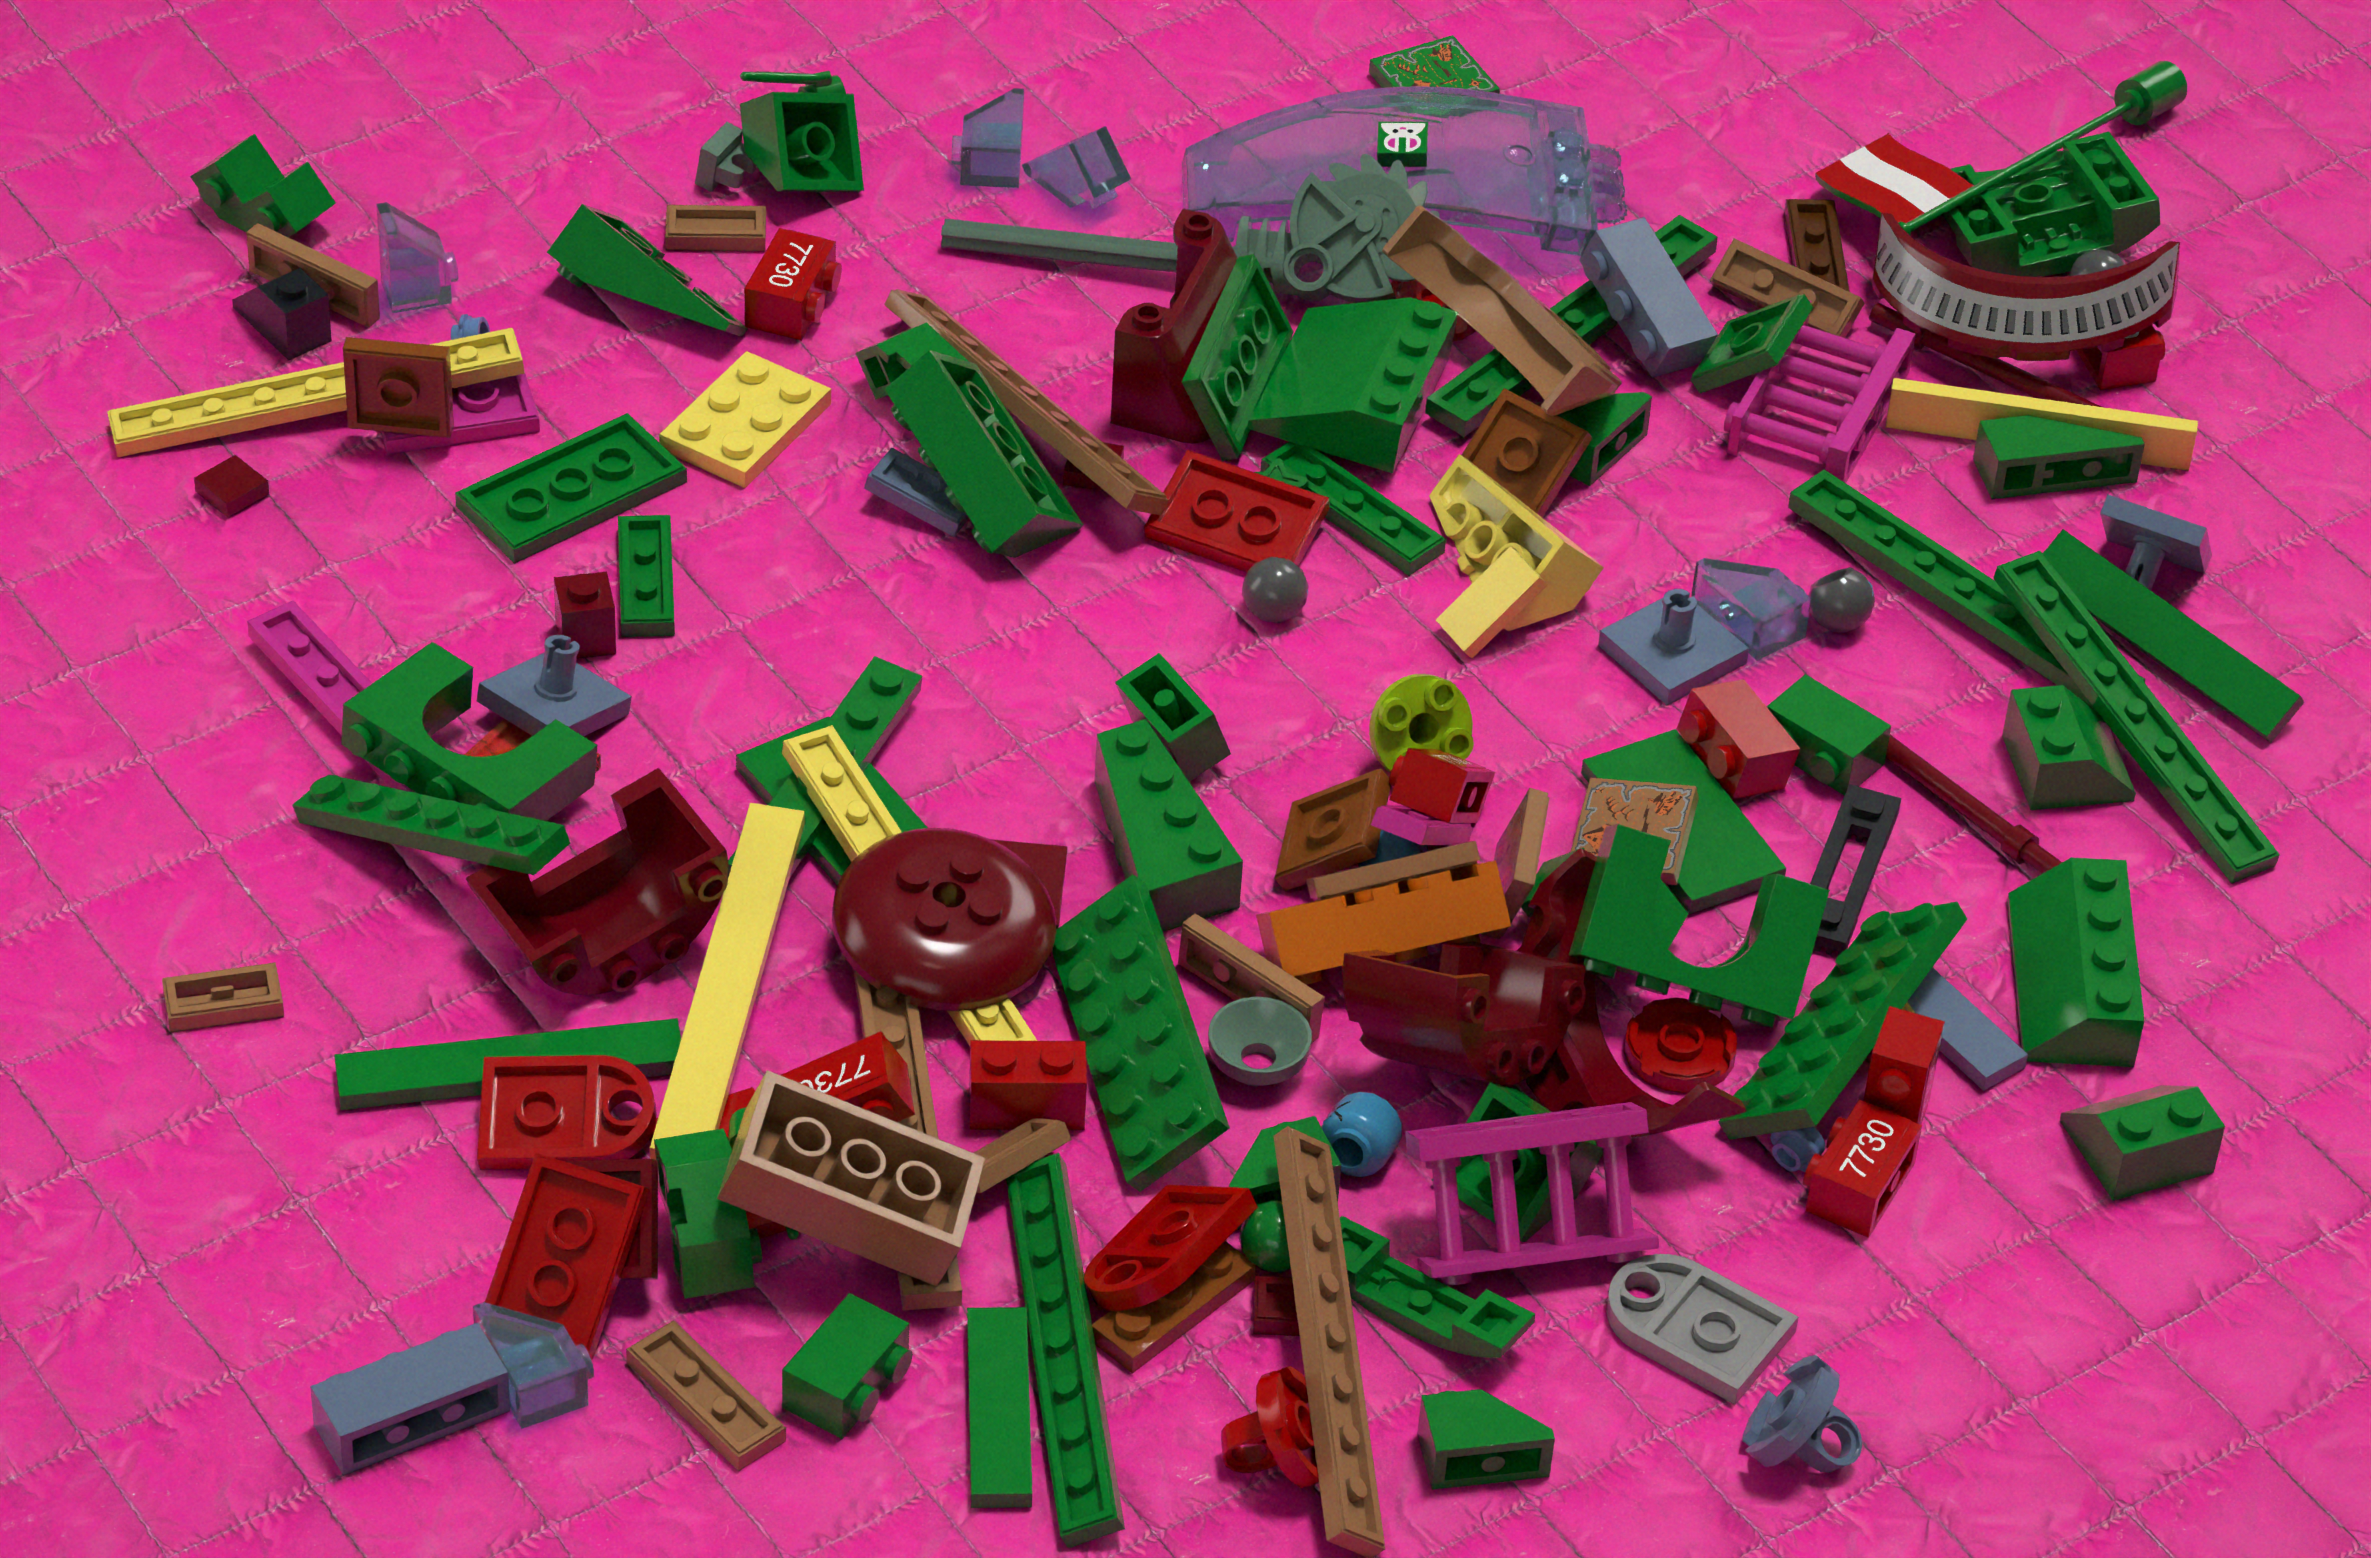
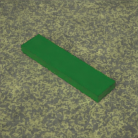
(1363, 510)
(999, 1407)

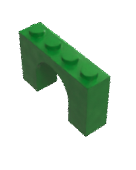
(401, 711)
(1621, 934)

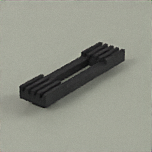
(1867, 816)

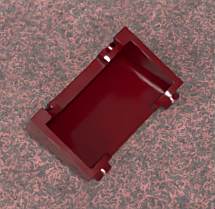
(1158, 342)

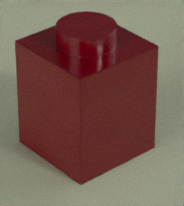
(586, 613)

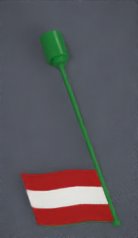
(1918, 189)

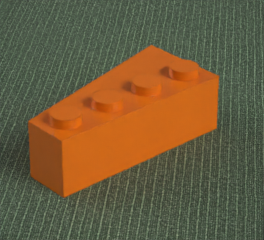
(1386, 918)

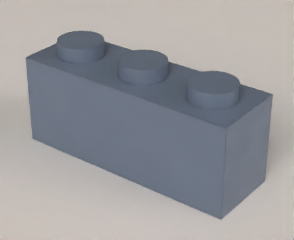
(1648, 297)
(410, 1398)

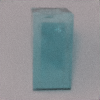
(991, 143)
(1081, 170)
(412, 262)
(1752, 604)
(542, 1363)

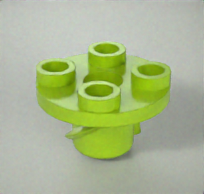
(1420, 714)

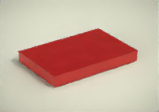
(1235, 514)
(568, 1247)

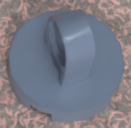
(1798, 1417)

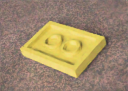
(745, 419)

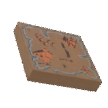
(1644, 806)
(1519, 852)

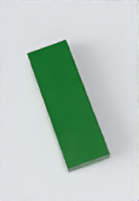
(646, 576)

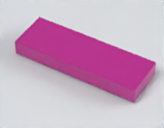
(1419, 826)

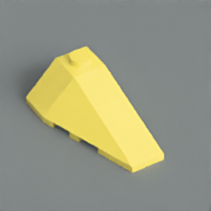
(1489, 519)

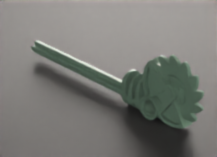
(1330, 223)

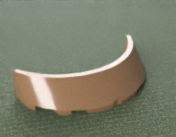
(1503, 312)

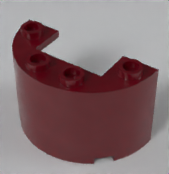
(619, 904)
(1479, 1017)

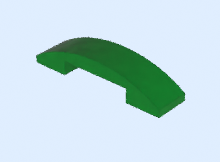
(1425, 1305)

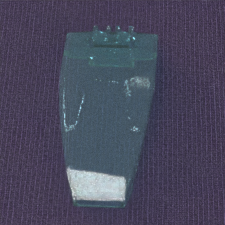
(1488, 167)

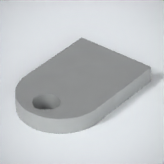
(1697, 1323)

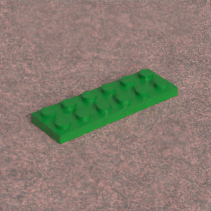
(1843, 1019)
(1137, 1033)

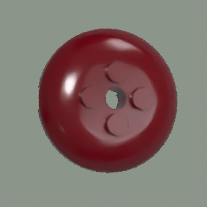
(944, 918)

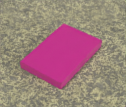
(479, 413)

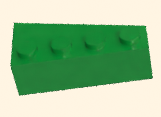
(1164, 828)

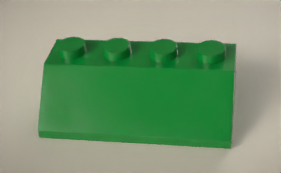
(980, 455)
(2077, 965)

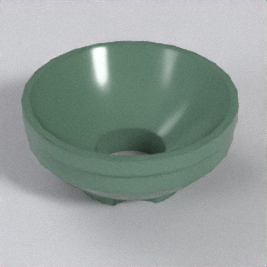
(1264, 1028)

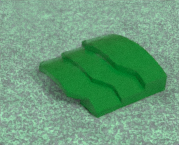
(2055, 210)

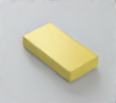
(1491, 602)

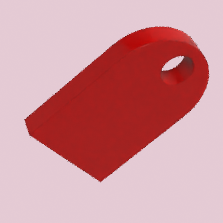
(560, 1110)
(1165, 1244)

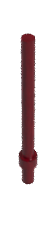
(1989, 366)
(2015, 840)

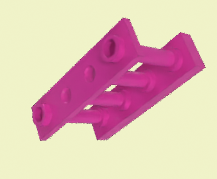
(1854, 422)
(1499, 1144)

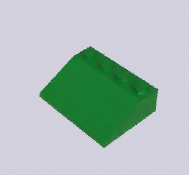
(1357, 378)

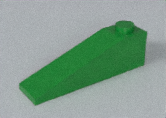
(619, 259)

